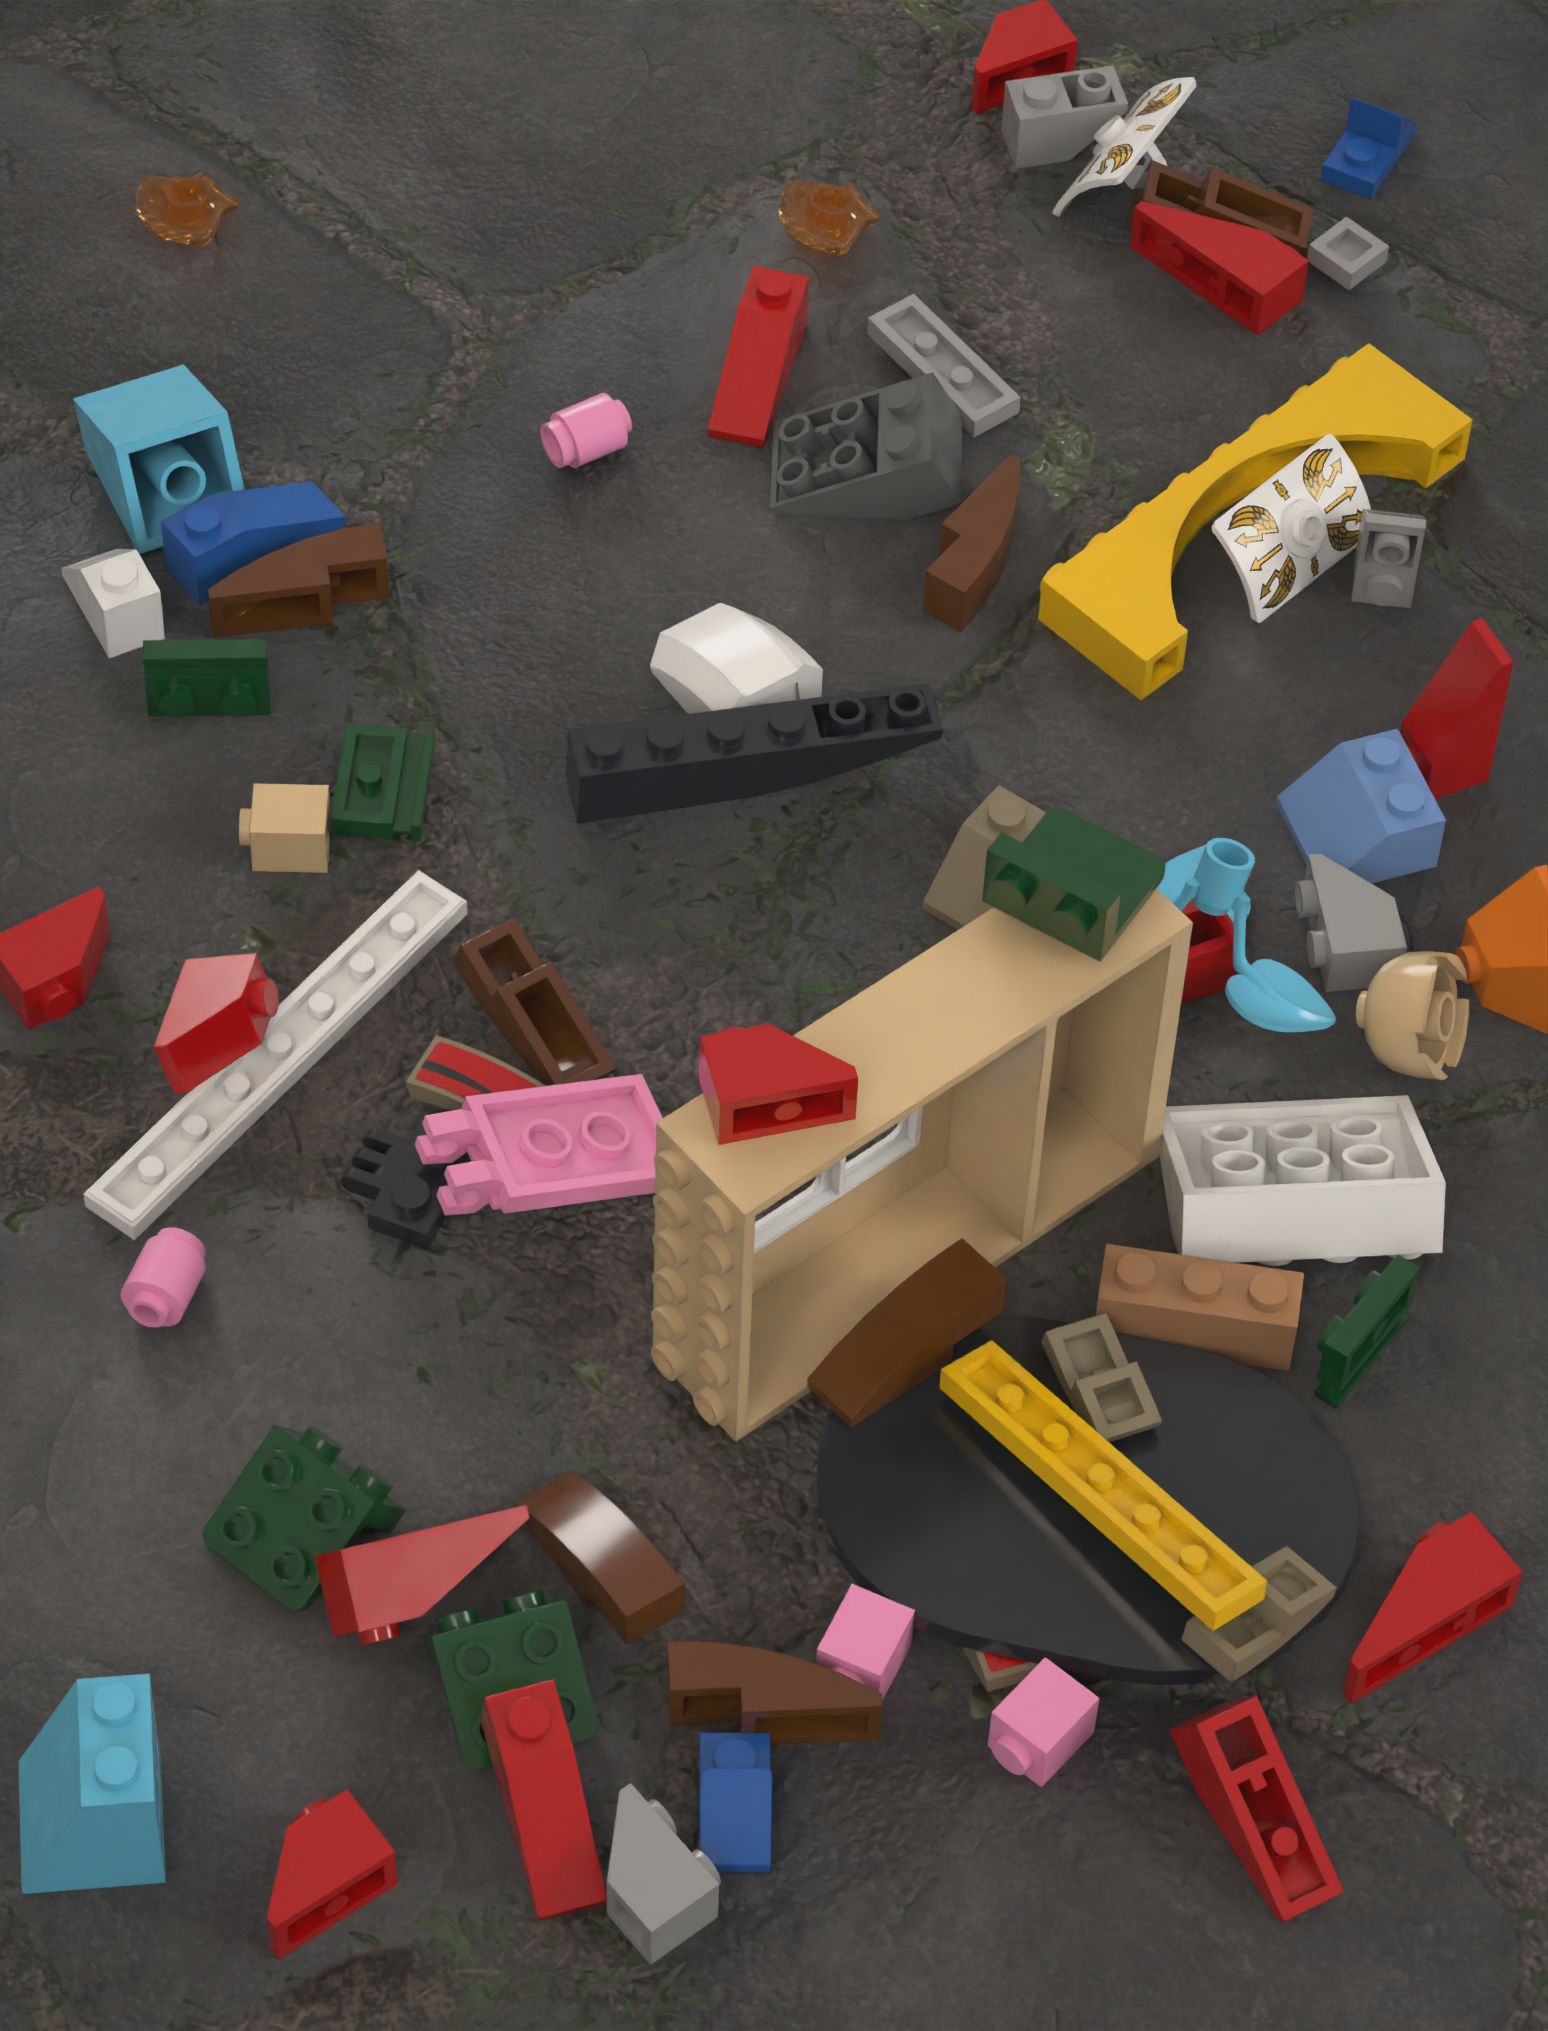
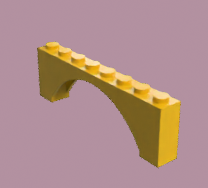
(1117, 591)

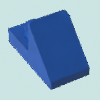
(1367, 149)
(735, 1801)

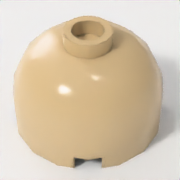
(1415, 1014)

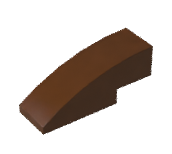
(1225, 199)
(974, 548)
(301, 583)
(532, 1007)
(909, 1333)
(604, 1556)
(768, 1694)

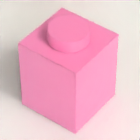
(867, 1639)
(1042, 1723)

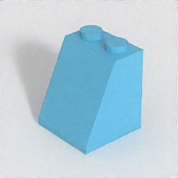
(158, 448)
(94, 1791)

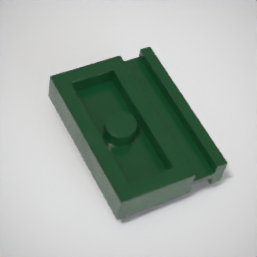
(207, 677)
(382, 782)
(1356, 1341)

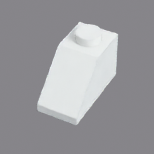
(117, 599)

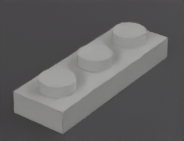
(927, 345)

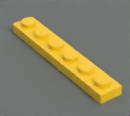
(1103, 1485)

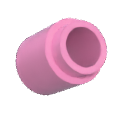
(586, 431)
(164, 1278)

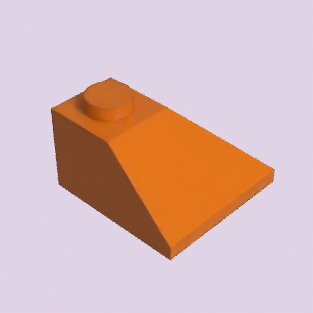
(1508, 951)

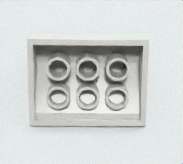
(1301, 1180)

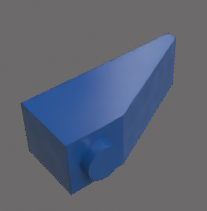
(239, 527)

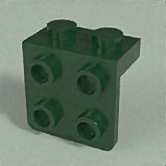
(1071, 881)
(296, 1505)
(504, 1653)

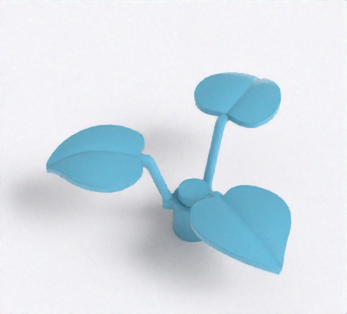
(1266, 990)

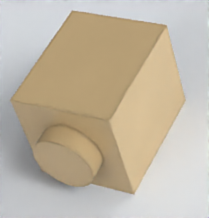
(287, 828)

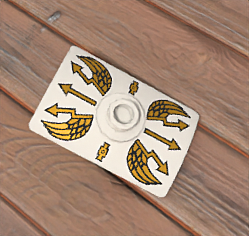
(1128, 139)
(1294, 526)

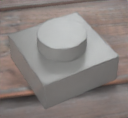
(1347, 253)

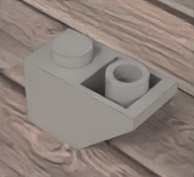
(1058, 114)
(1387, 558)
(1350, 924)
(654, 1882)

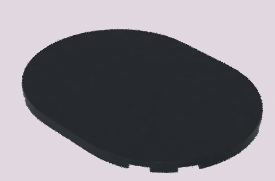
(1007, 1567)

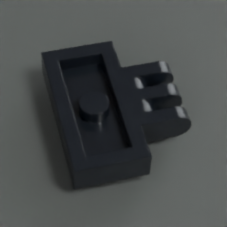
(399, 1185)

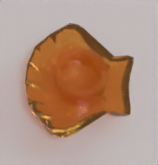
(183, 207)
(825, 214)

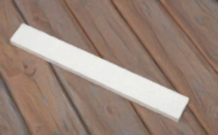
(298, 1035)

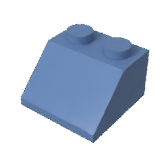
(1366, 809)

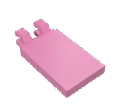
(545, 1146)

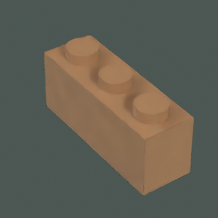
(1203, 1304)

